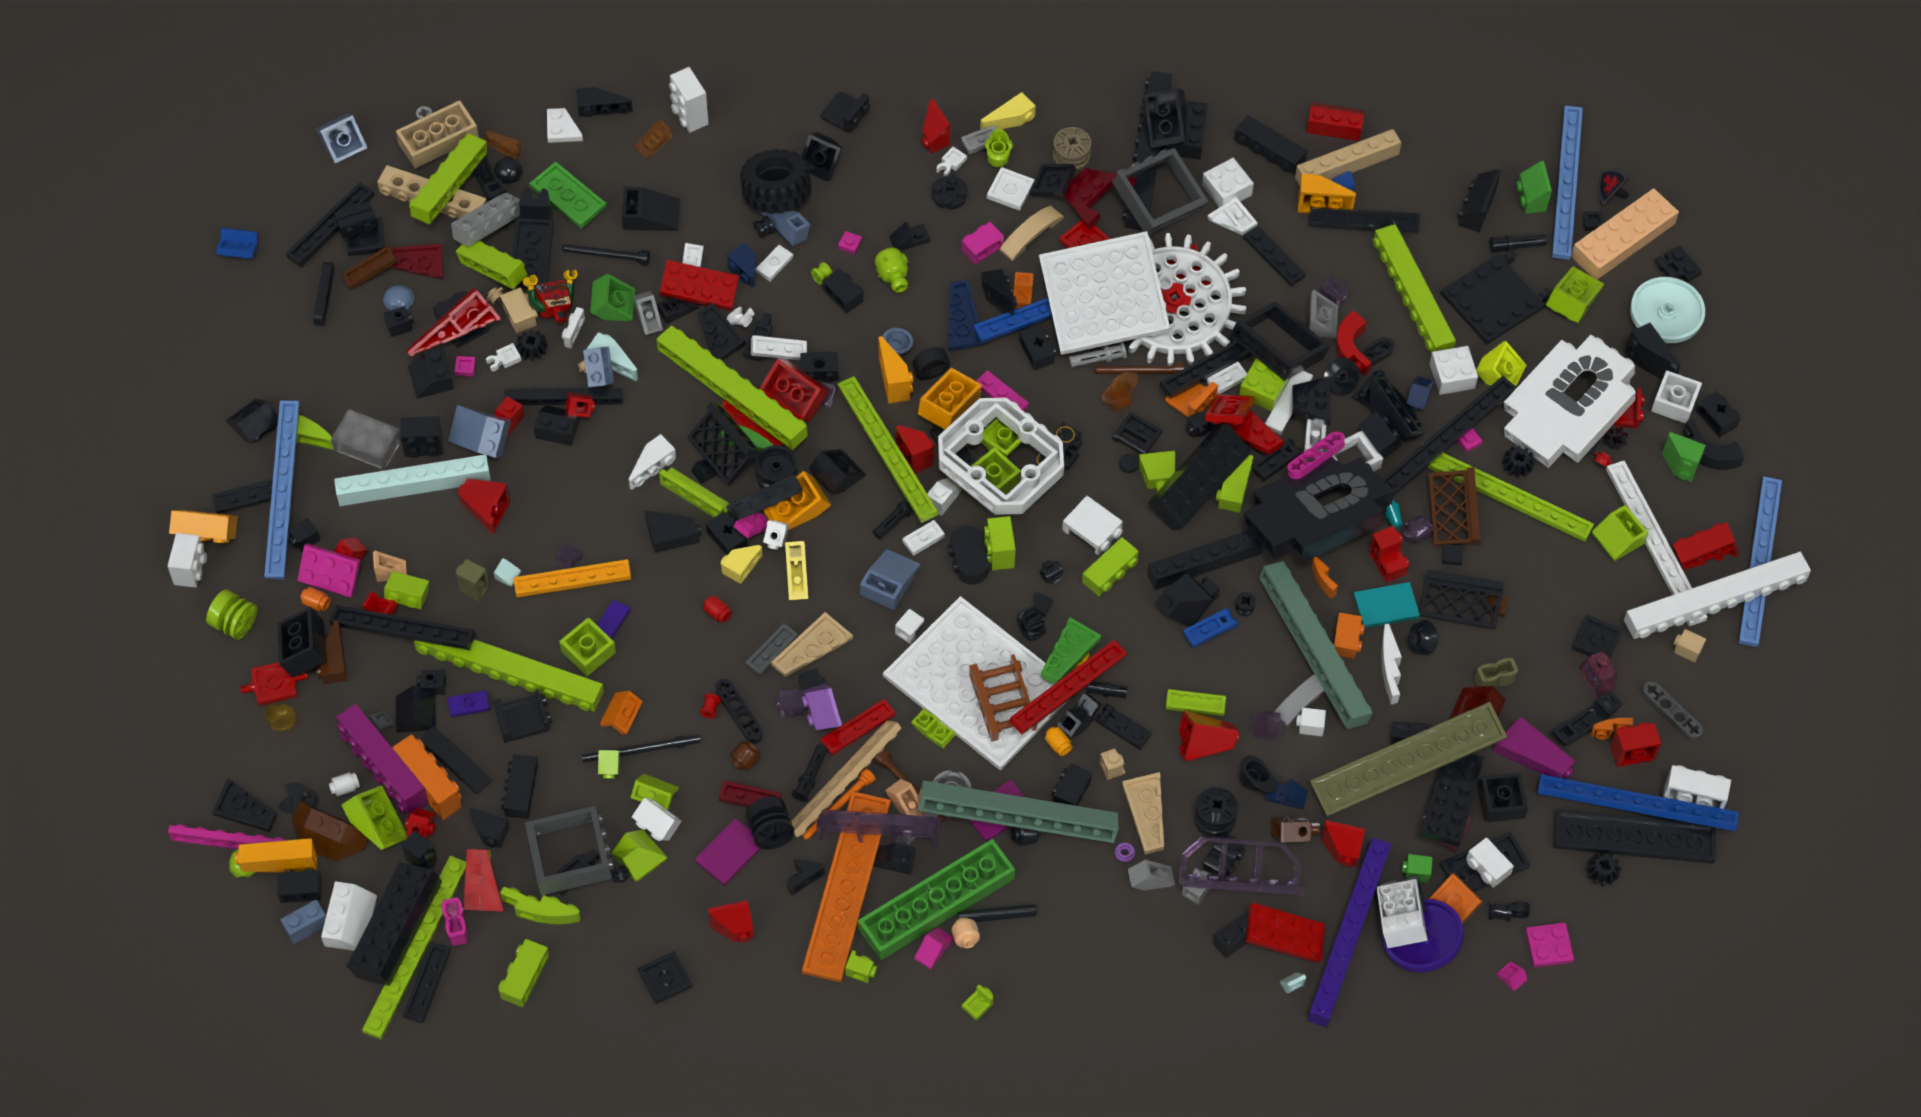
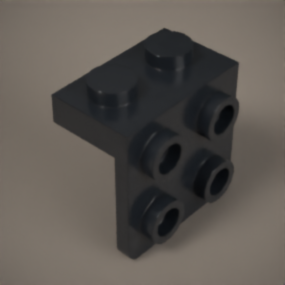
(846, 111)

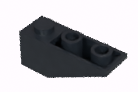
(600, 102)
(998, 289)

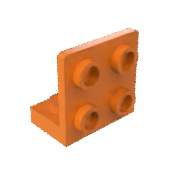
(1194, 399)

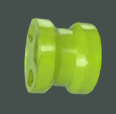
(821, 272)

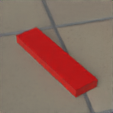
(858, 727)

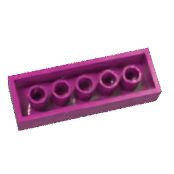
(381, 760)

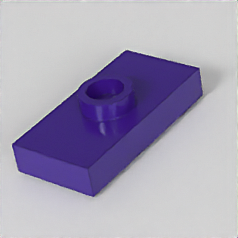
(468, 703)

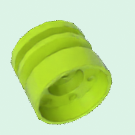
(231, 614)

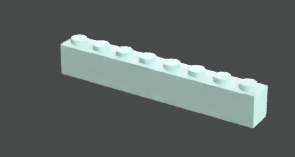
(410, 480)

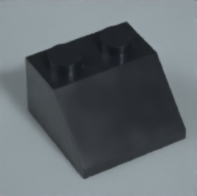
(430, 373)
(253, 420)
(556, 426)
(836, 470)

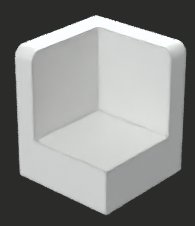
(908, 625)

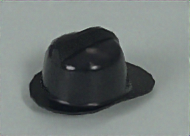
(1257, 776)

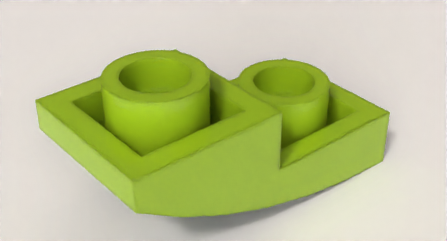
(932, 728)

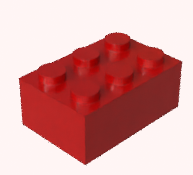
(794, 389)

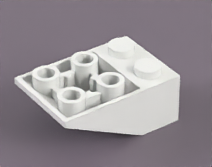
(1401, 913)

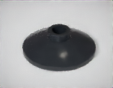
(1336, 370)

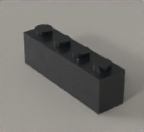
(1270, 144)

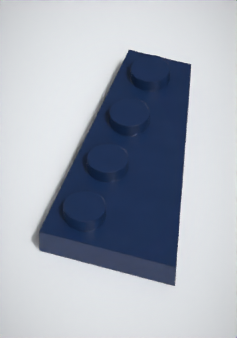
(962, 317)

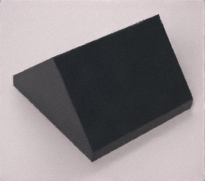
(415, 710)

